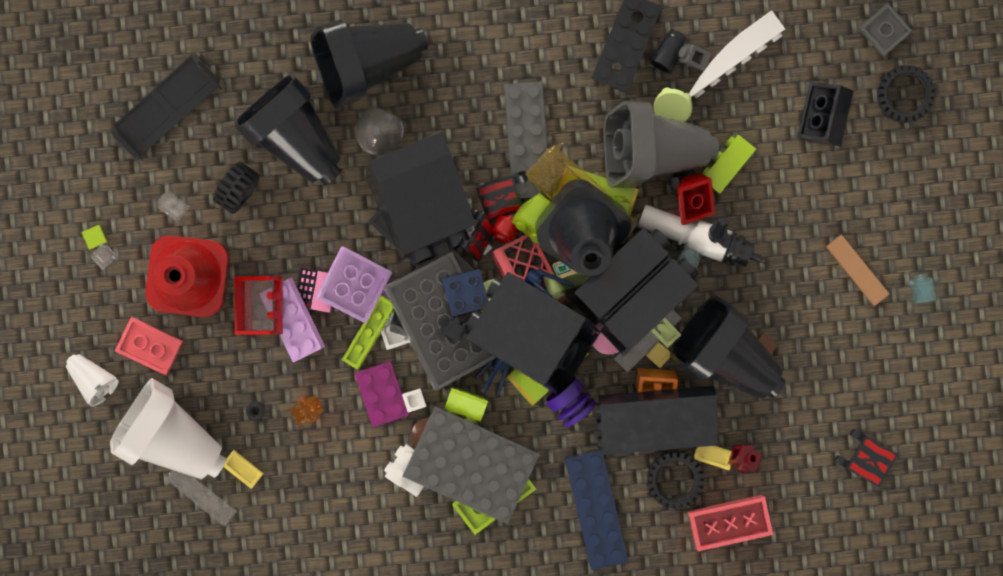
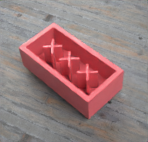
(730, 522)

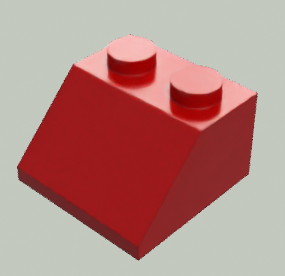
(695, 198)

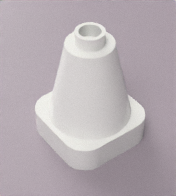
(165, 435)

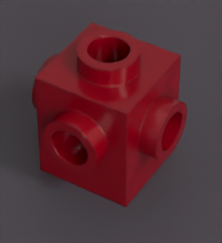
(745, 458)

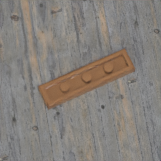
(857, 270)

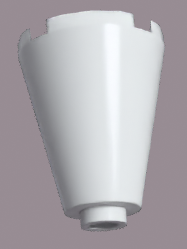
(91, 379)

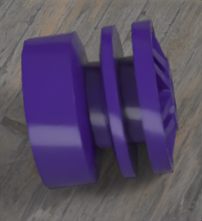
(573, 405)

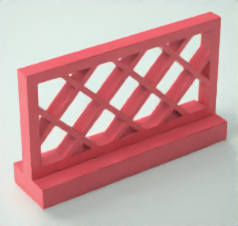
(504, 266)

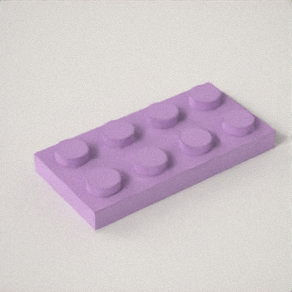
(299, 330)

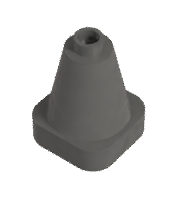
(651, 145)

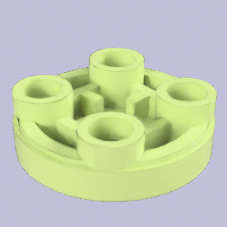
(673, 104)

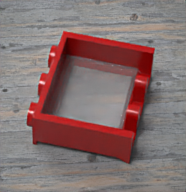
(258, 305)

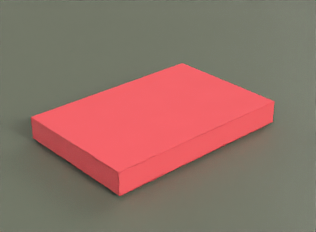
(149, 346)

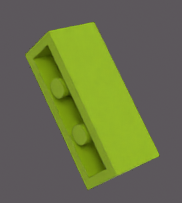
(728, 162)

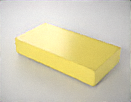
(714, 456)
(242, 469)

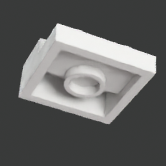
(395, 470)

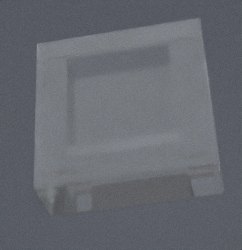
(103, 256)

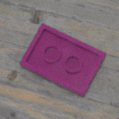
(381, 394)

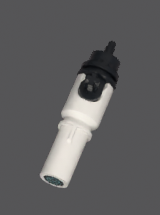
(704, 237)

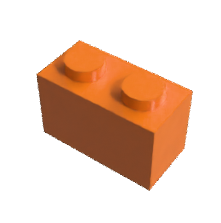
(655, 379)

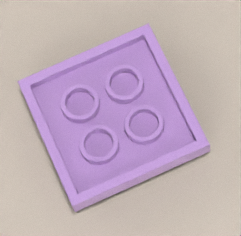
(353, 284)

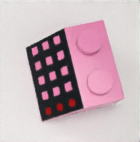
(308, 287)

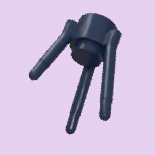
(535, 279)
(498, 365)

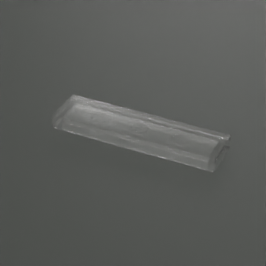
(202, 496)

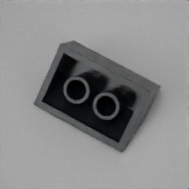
(825, 113)

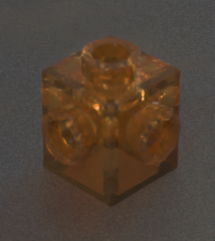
(306, 410)

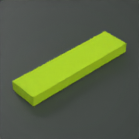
(369, 333)

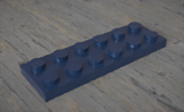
(596, 509)

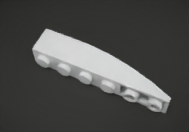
(739, 50)

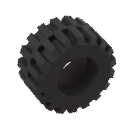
(236, 187)

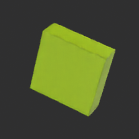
(94, 237)

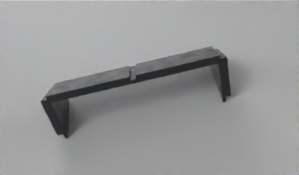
(165, 106)

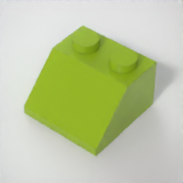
(528, 214)
(466, 404)

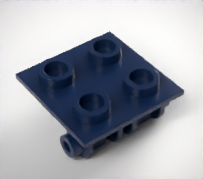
(465, 292)

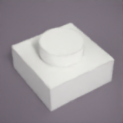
(414, 400)

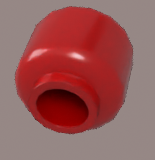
(504, 230)

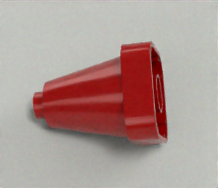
(203, 278)

